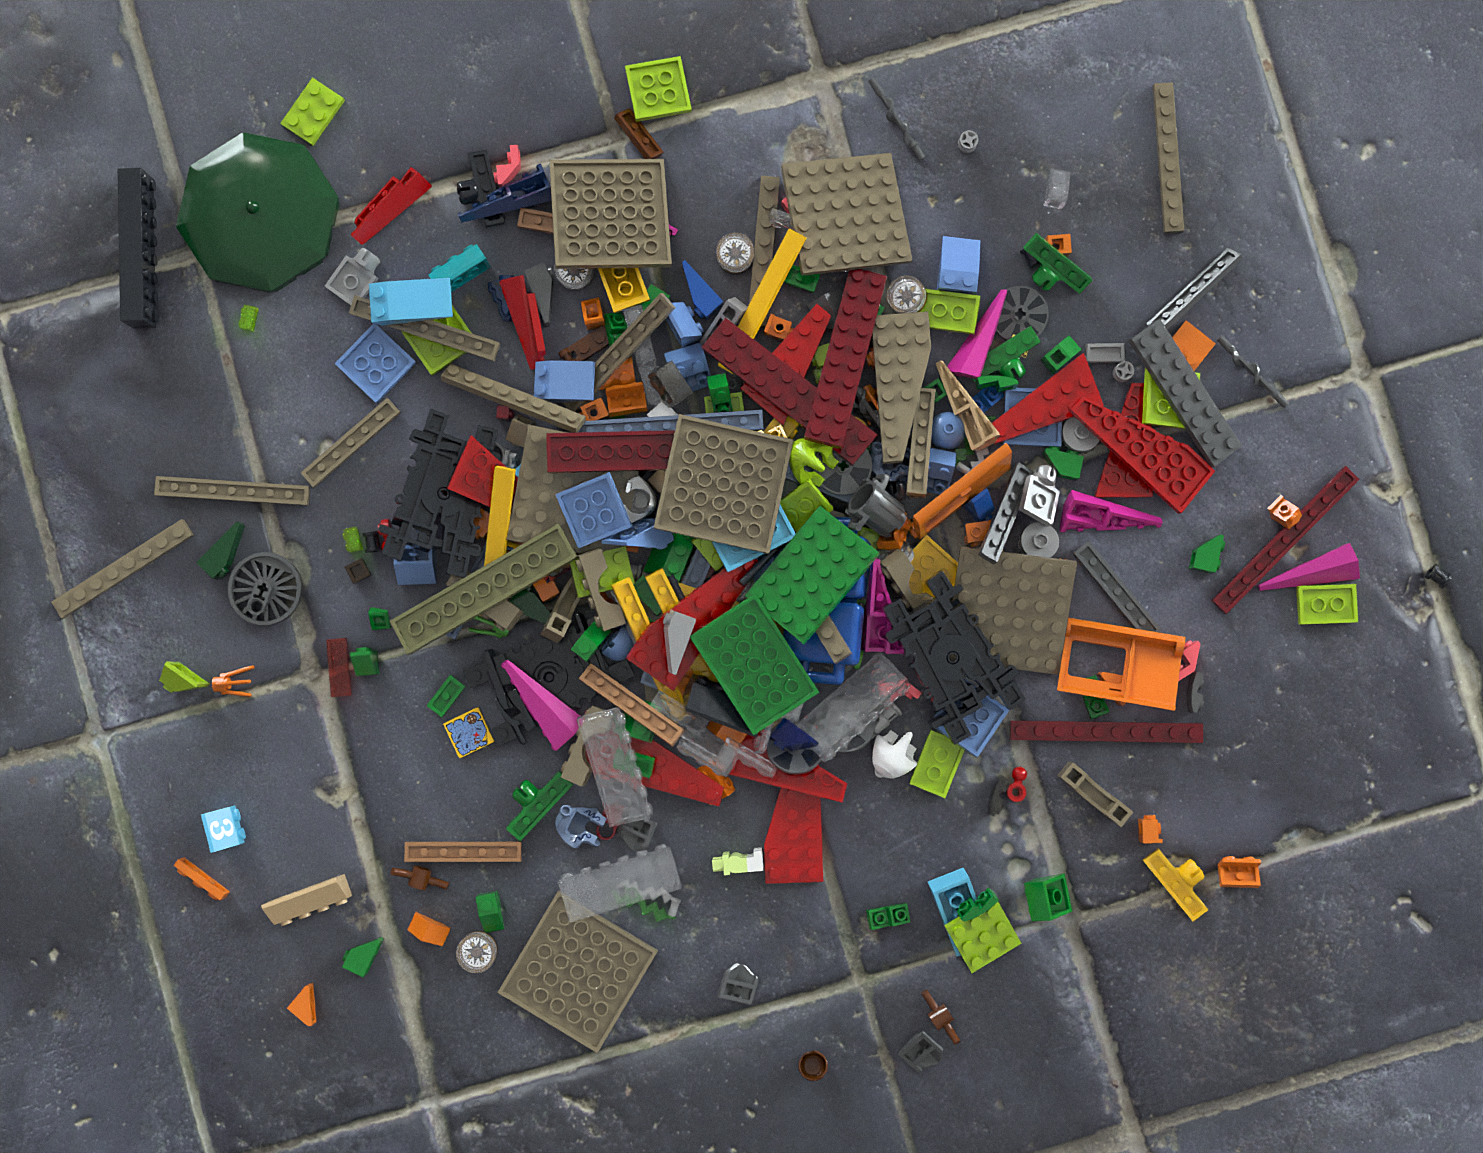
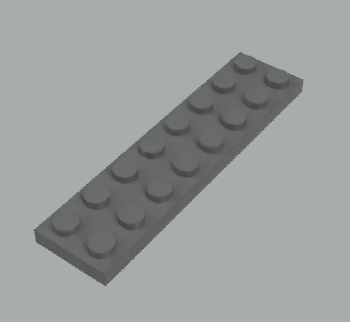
(1185, 393)

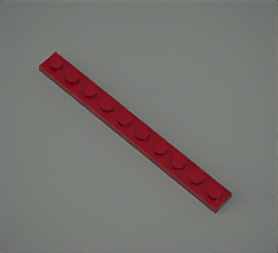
(1285, 540)
(1106, 731)

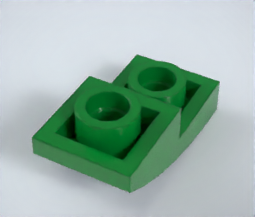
(615, 326)
(1095, 706)
(971, 909)
(888, 916)

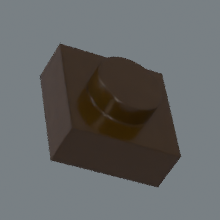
(357, 570)

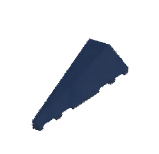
(525, 192)

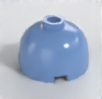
(947, 431)
(618, 644)

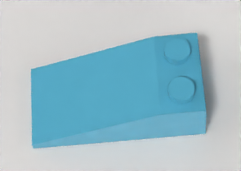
(410, 301)
(949, 893)

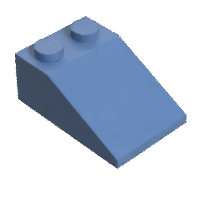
(959, 265)
(683, 325)
(564, 381)
(641, 535)

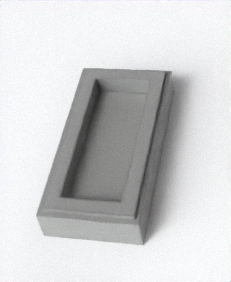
(1104, 353)

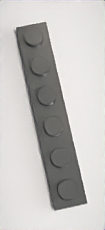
(1198, 288)
(1004, 515)
(1115, 588)

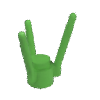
(499, 633)

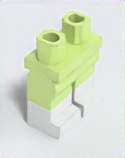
(739, 862)

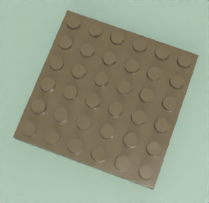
(609, 213)
(846, 213)
(723, 484)
(535, 500)
(1019, 605)
(577, 973)

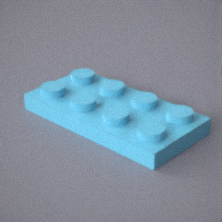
(734, 557)

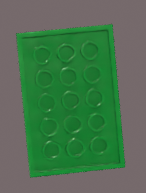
(813, 574)
(754, 664)

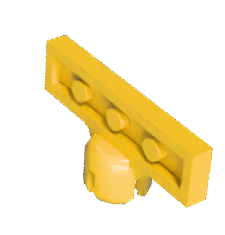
(1178, 882)

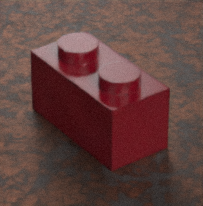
(504, 413)

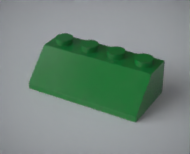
(672, 558)

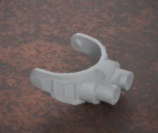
(508, 457)

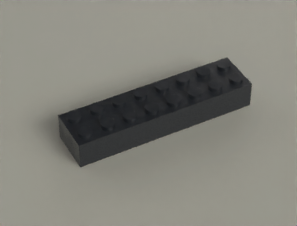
(137, 248)

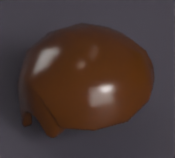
(813, 1065)

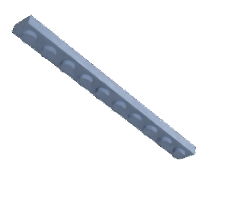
(743, 419)

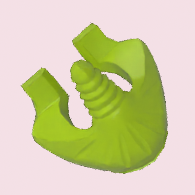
(804, 455)

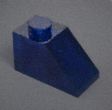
(791, 737)

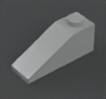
(732, 310)
(677, 634)

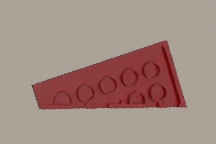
(796, 352)
(1049, 402)
(476, 473)
(1117, 478)
(815, 782)

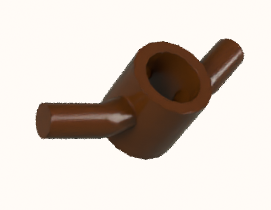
(419, 877)
(940, 1017)

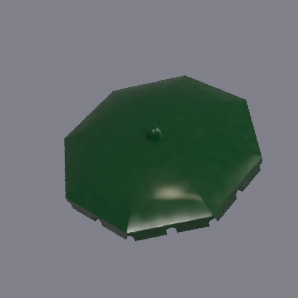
(257, 212)

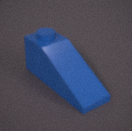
(703, 297)
(980, 506)

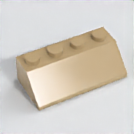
(308, 899)

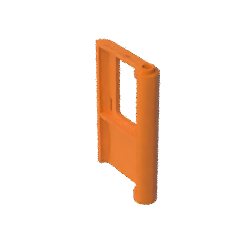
(961, 492)
(1149, 664)

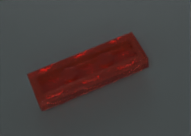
(338, 667)

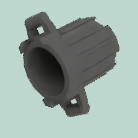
(875, 507)

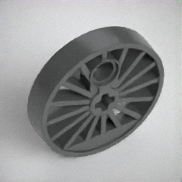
(271, 582)

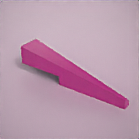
(973, 353)
(1087, 512)
(1333, 566)
(875, 620)
(553, 716)

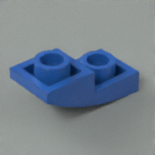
(987, 398)

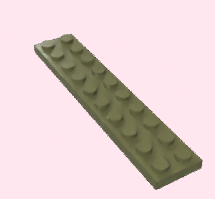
(483, 589)

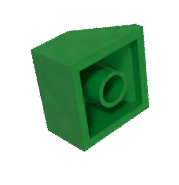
(1048, 897)

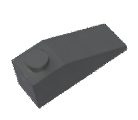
(541, 284)

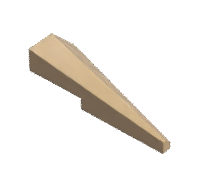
(977, 426)

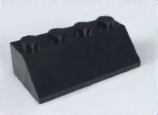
(712, 703)

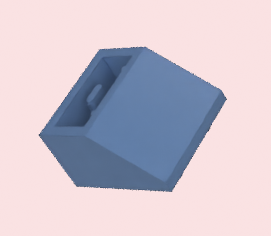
(691, 364)
(940, 470)
(416, 567)

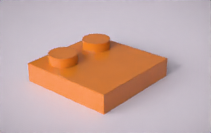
(1192, 344)

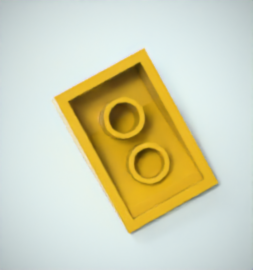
(624, 287)

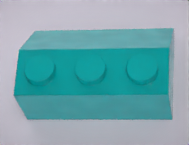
(462, 267)

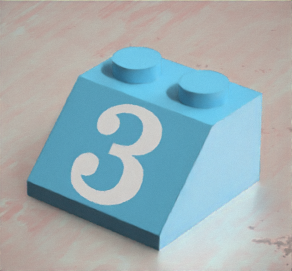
(223, 828)

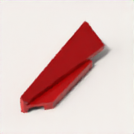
(389, 203)
(525, 318)

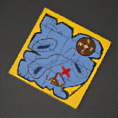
(468, 732)

